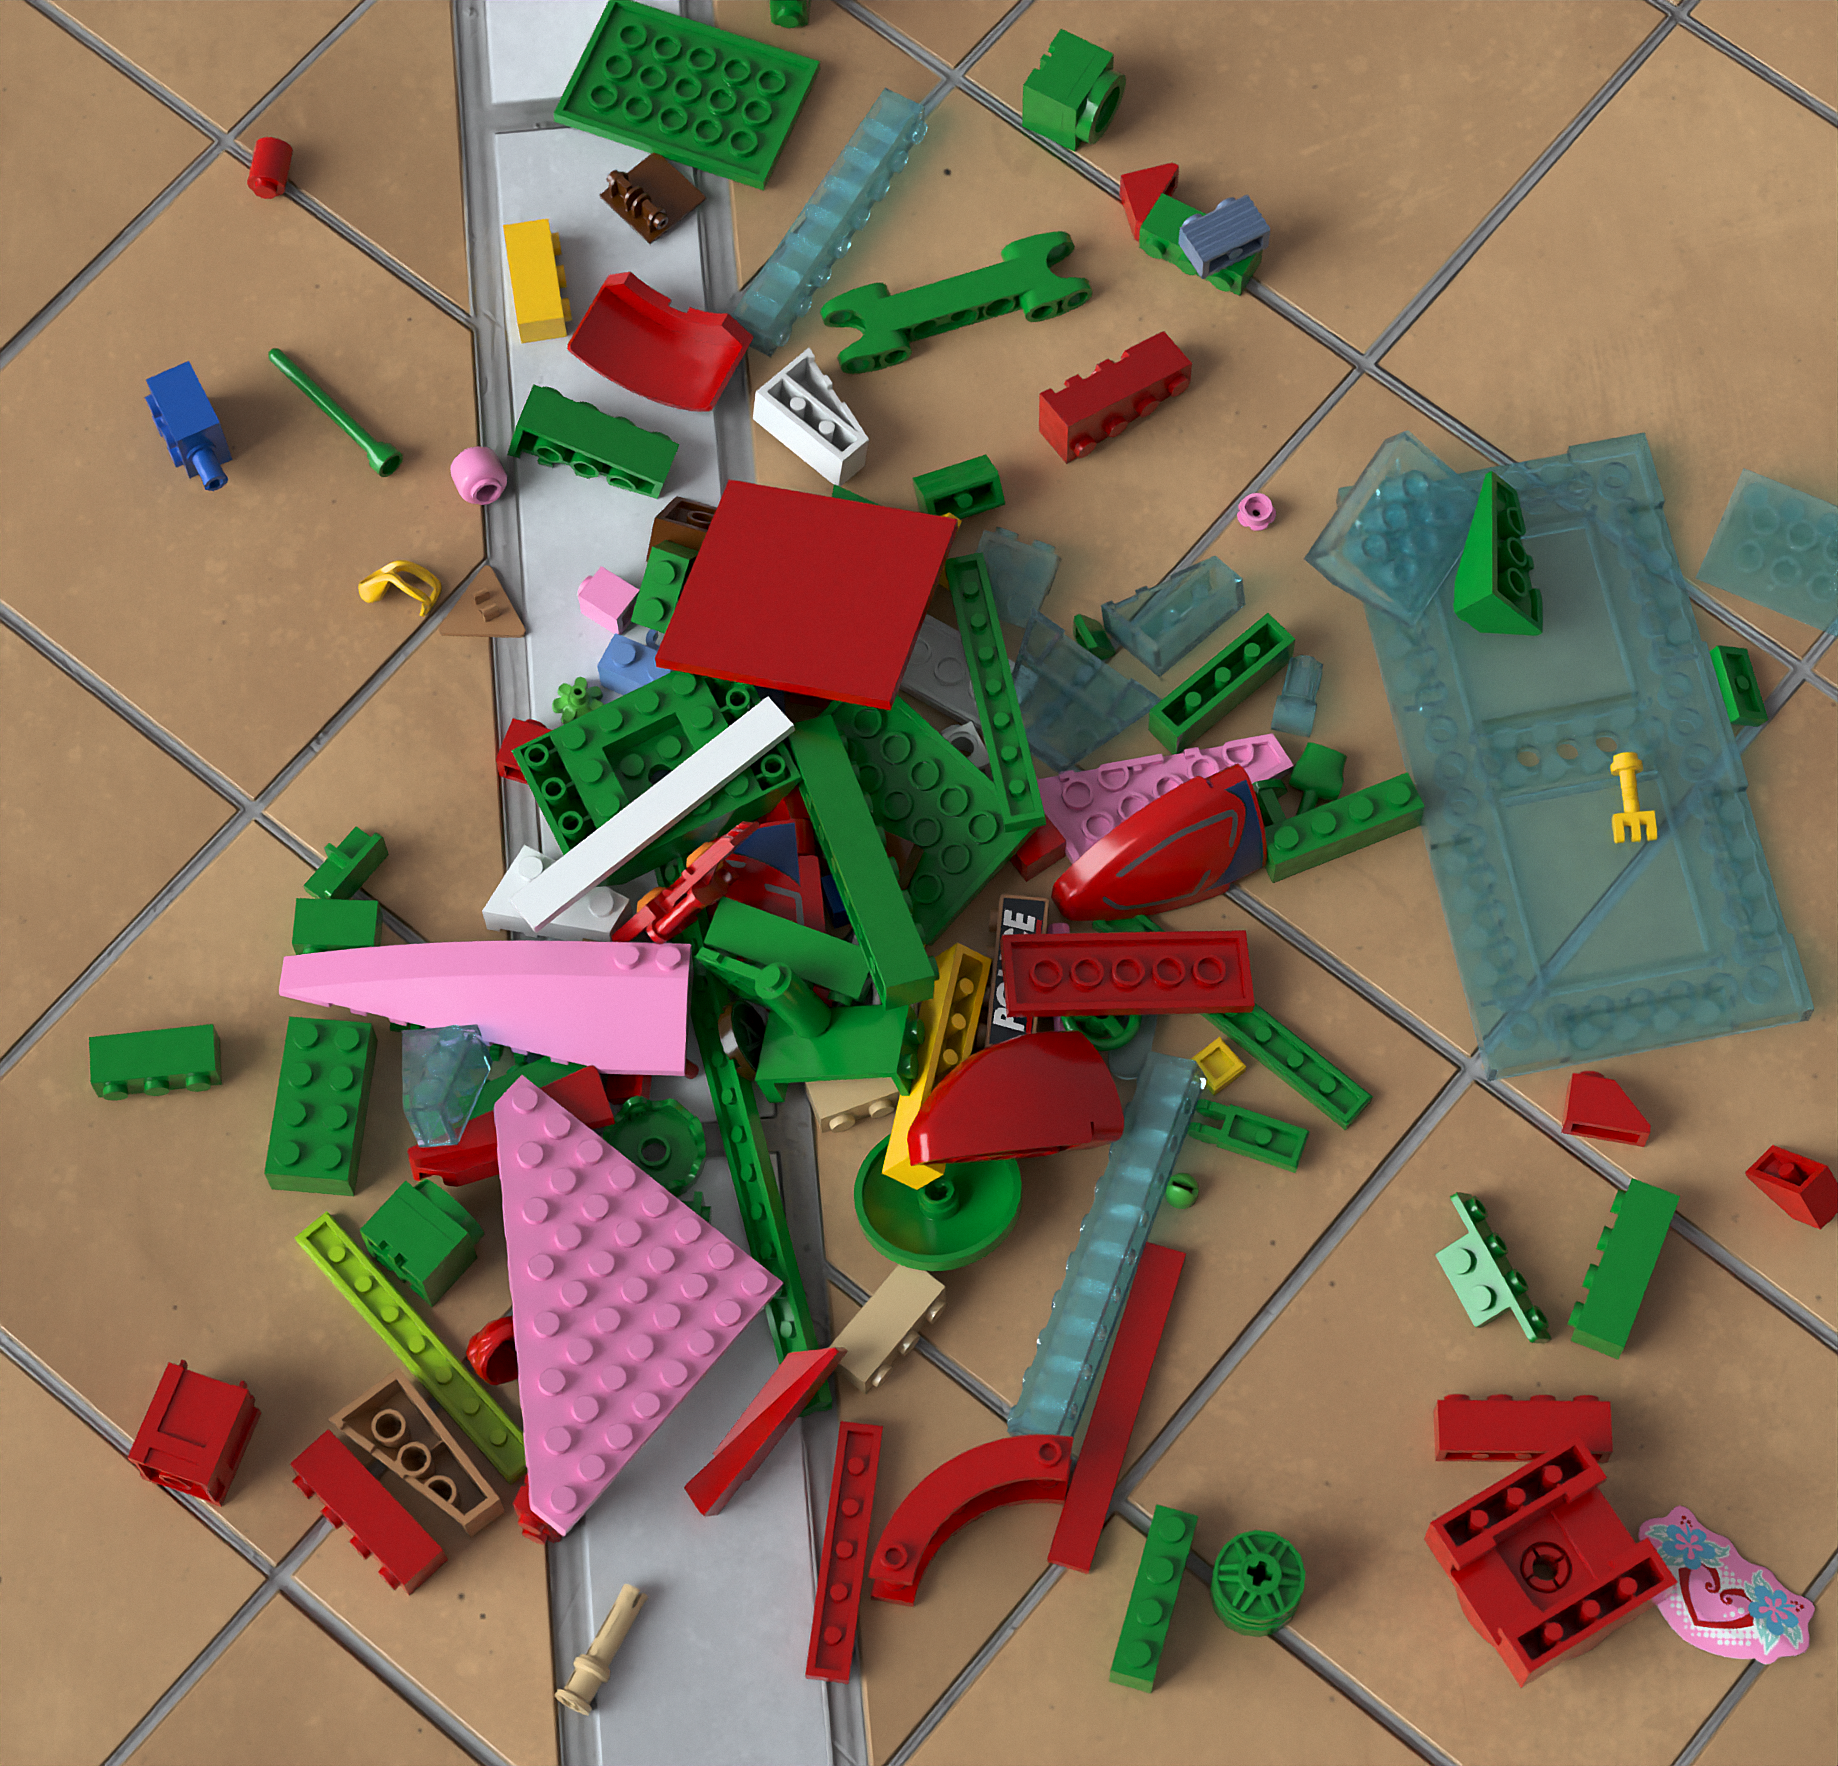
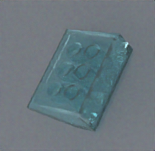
(1397, 530)
(1778, 551)

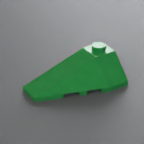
(1493, 573)

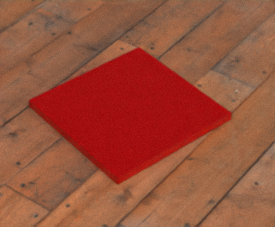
(808, 594)

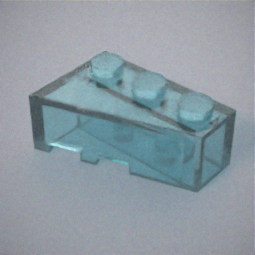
(1176, 615)
(442, 1080)

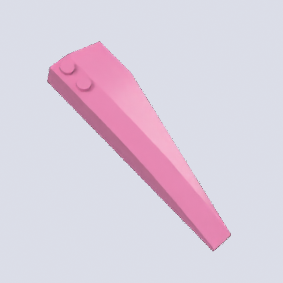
(561, 999)

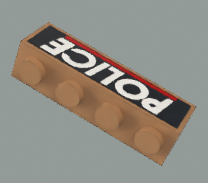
(1014, 916)

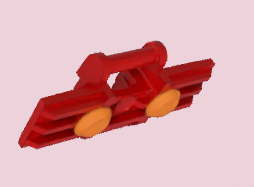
(704, 881)

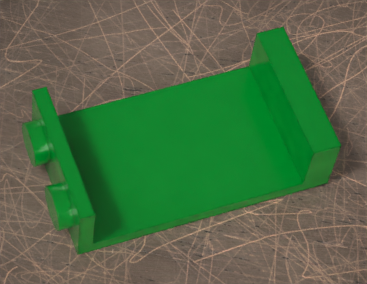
(855, 1045)

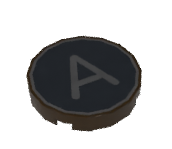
(742, 1036)

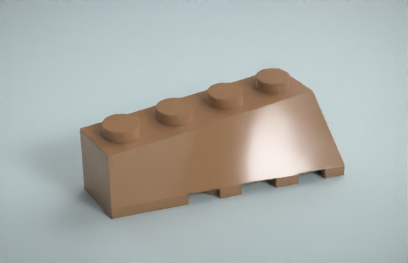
(412, 1442)

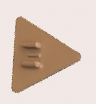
(483, 611)

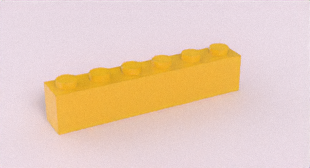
(949, 1036)

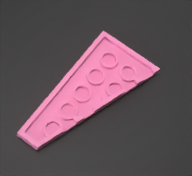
(1098, 800)

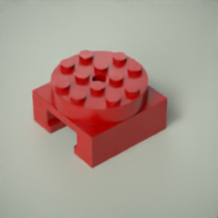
(1554, 1518)

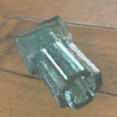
(1296, 705)

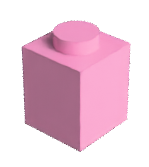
(608, 600)

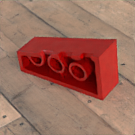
(1112, 396)

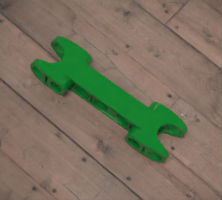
(956, 302)

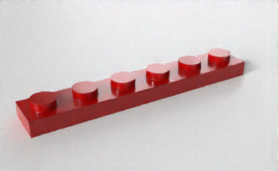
(844, 1552)

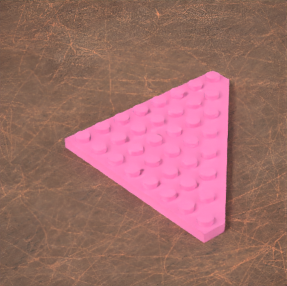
(612, 1299)

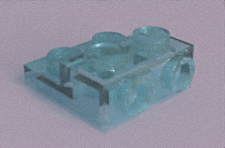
(1017, 573)

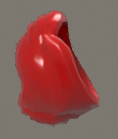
(494, 1352)

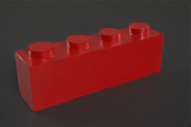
(1518, 1429)
(368, 1512)

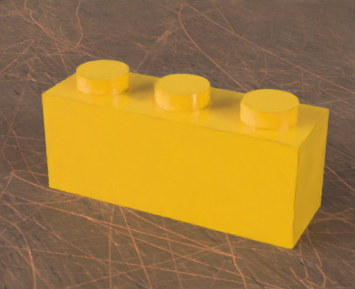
(537, 280)

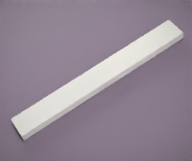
(651, 814)

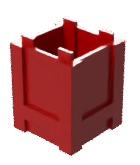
(195, 1433)

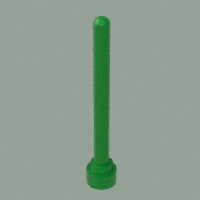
(382, 457)

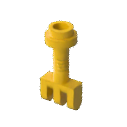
(1627, 766)

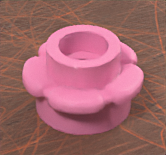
(1260, 503)

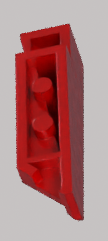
(477, 1154)
(761, 1427)

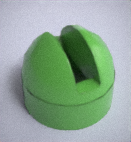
(1178, 1196)

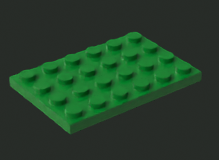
(687, 92)
(931, 798)

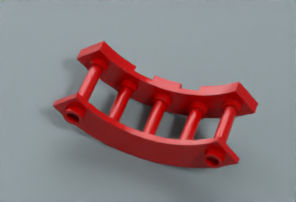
(959, 1493)

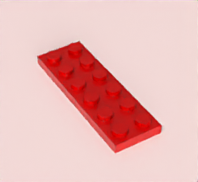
(1126, 973)

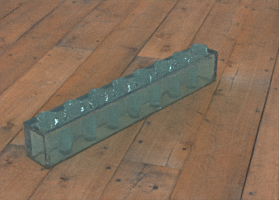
(830, 220)

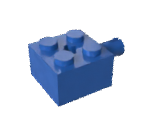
(189, 425)

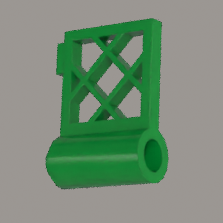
(773, 988)

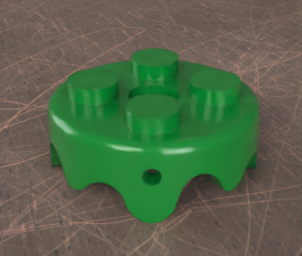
(664, 1123)

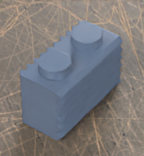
(1224, 235)

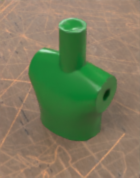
(1318, 775)

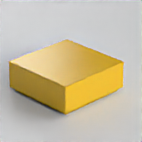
(1219, 1065)

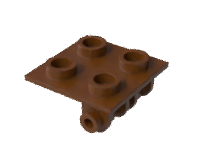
(651, 196)

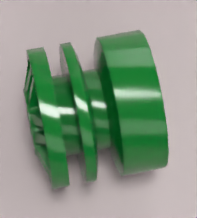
(1253, 1608)

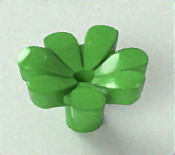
(576, 700)

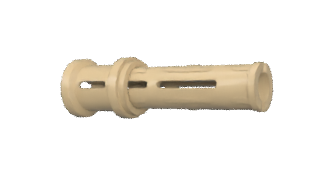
(592, 1668)

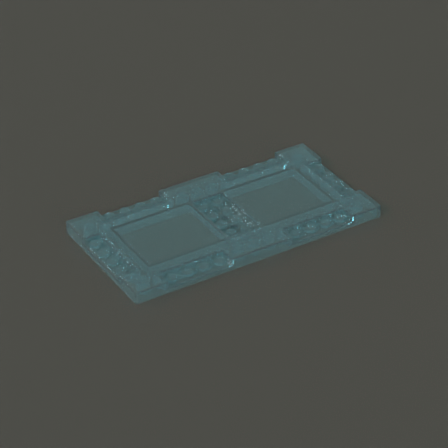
(1554, 927)

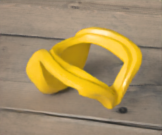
(377, 584)

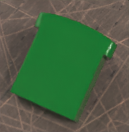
(1267, 793)

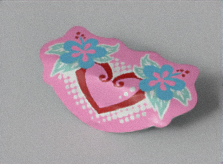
(1722, 1598)

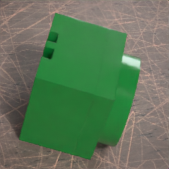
(1072, 92)
(423, 1238)

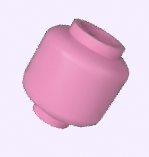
(479, 475)

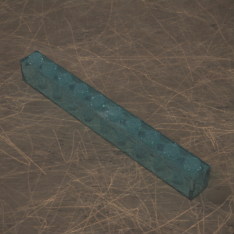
(1108, 1248)

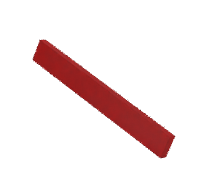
(1116, 1408)

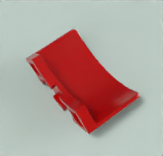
(657, 349)

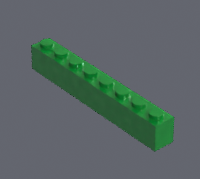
(860, 864)

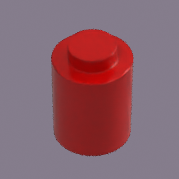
(270, 167)

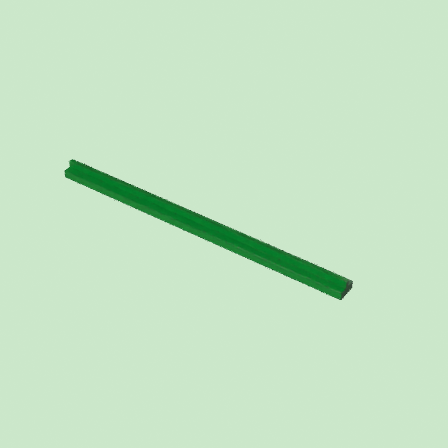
(747, 1154)

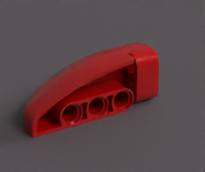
(1019, 1103)

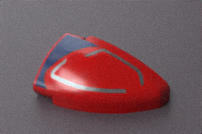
(1169, 852)
(779, 876)

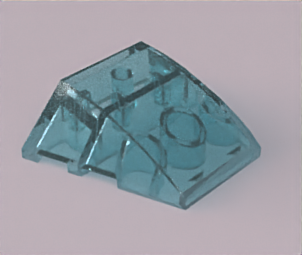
(1071, 696)

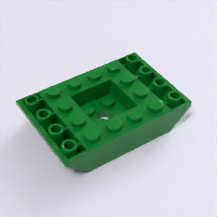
(607, 759)

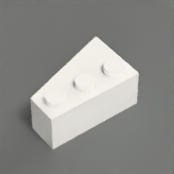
(811, 420)
(591, 917)

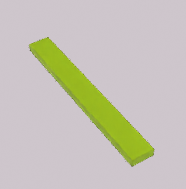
(416, 1345)

